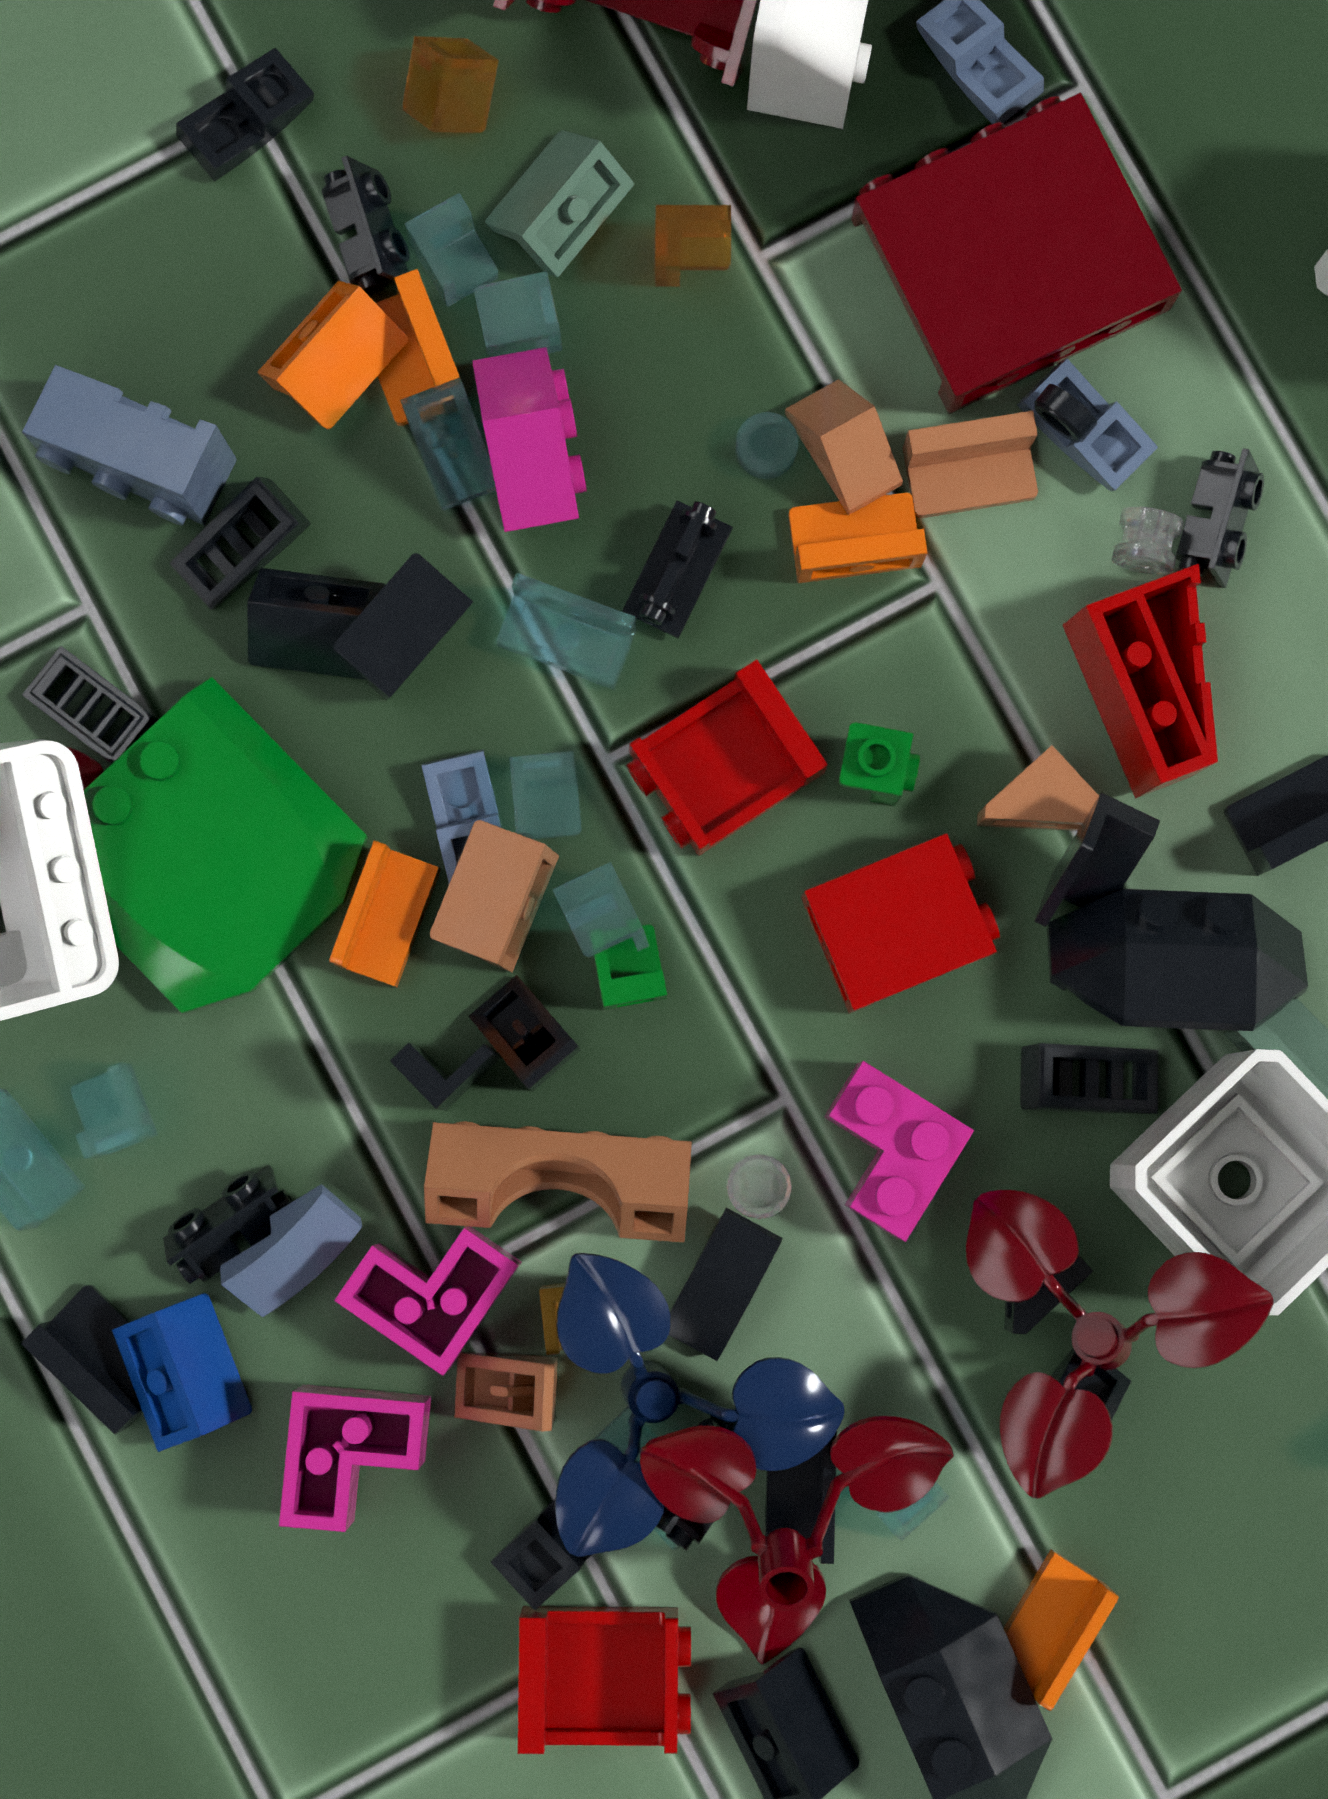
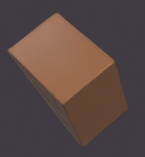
(846, 444)
(1042, 797)
(507, 1389)

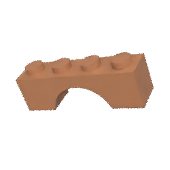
(485, 1168)

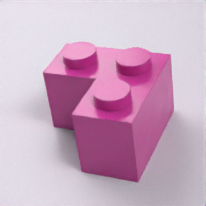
(525, 430)
(912, 1143)
(433, 1313)
(335, 1434)

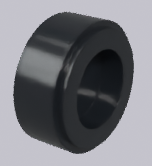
(1064, 413)

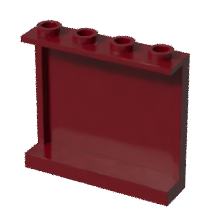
(1017, 249)

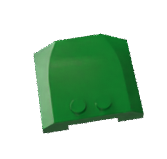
(216, 851)

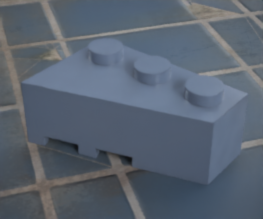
(129, 446)

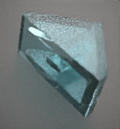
(449, 443)

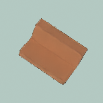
(971, 464)
(494, 894)

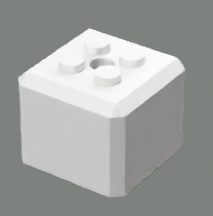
(1274, 1123)

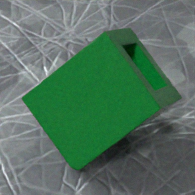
(631, 975)

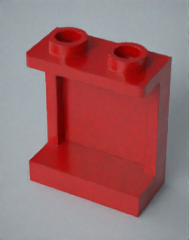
(726, 760)
(900, 921)
(601, 1677)

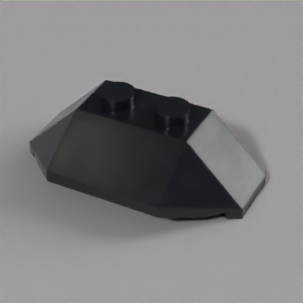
(1178, 959)
(954, 1690)

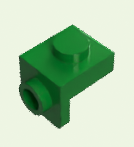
(879, 762)

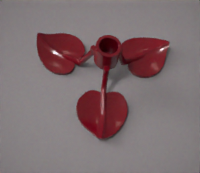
(1063, 1433)
(781, 1590)

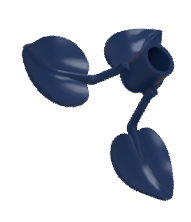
(611, 1317)

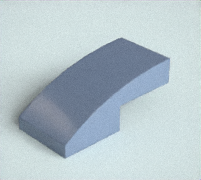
(979, 59)
(1112, 447)
(459, 796)
(301, 1245)

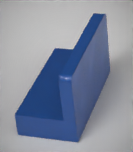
(182, 1371)

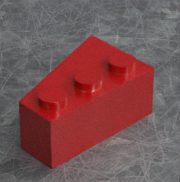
(1149, 678)

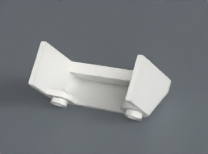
(807, 59)
(50, 884)

